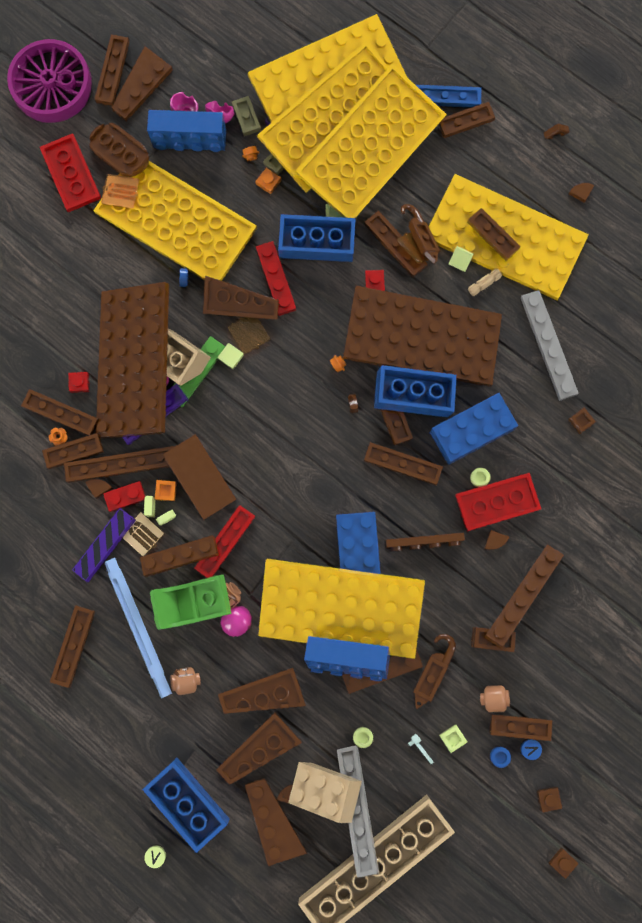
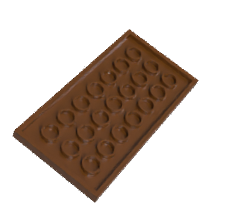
(422, 335)
(133, 361)

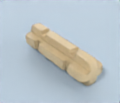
(484, 282)

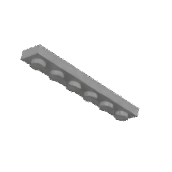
(549, 345)
(360, 828)

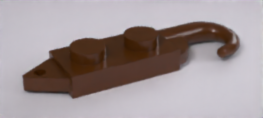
(422, 234)
(433, 672)

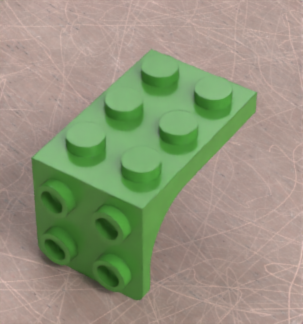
(190, 602)

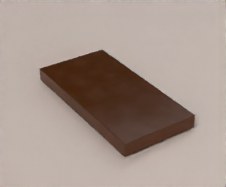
(199, 476)

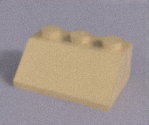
(184, 359)

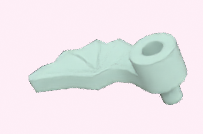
(415, 739)

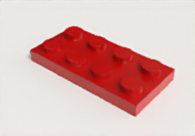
(70, 172)
(498, 502)

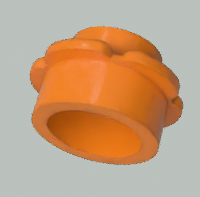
(250, 153)
(338, 363)
(57, 441)

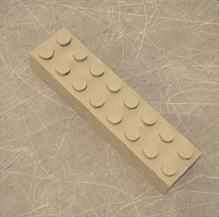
(397, 851)

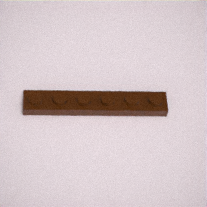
(116, 465)
(524, 596)

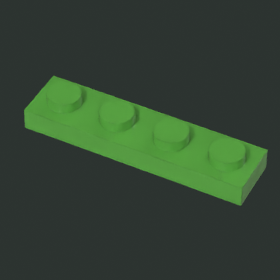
(213, 349)

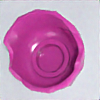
(181, 102)
(228, 111)
(237, 622)

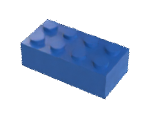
(187, 130)
(316, 238)
(415, 391)
(473, 428)
(358, 542)
(347, 658)
(186, 805)

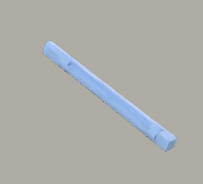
(137, 627)

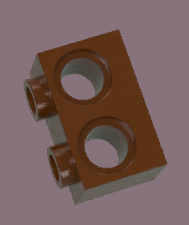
(479, 640)

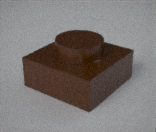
(549, 799)
(563, 863)

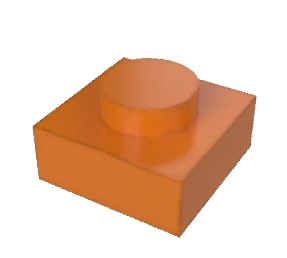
(268, 180)
(165, 490)

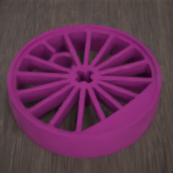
(49, 81)

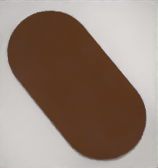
(119, 149)

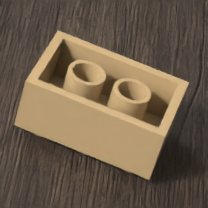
(325, 792)

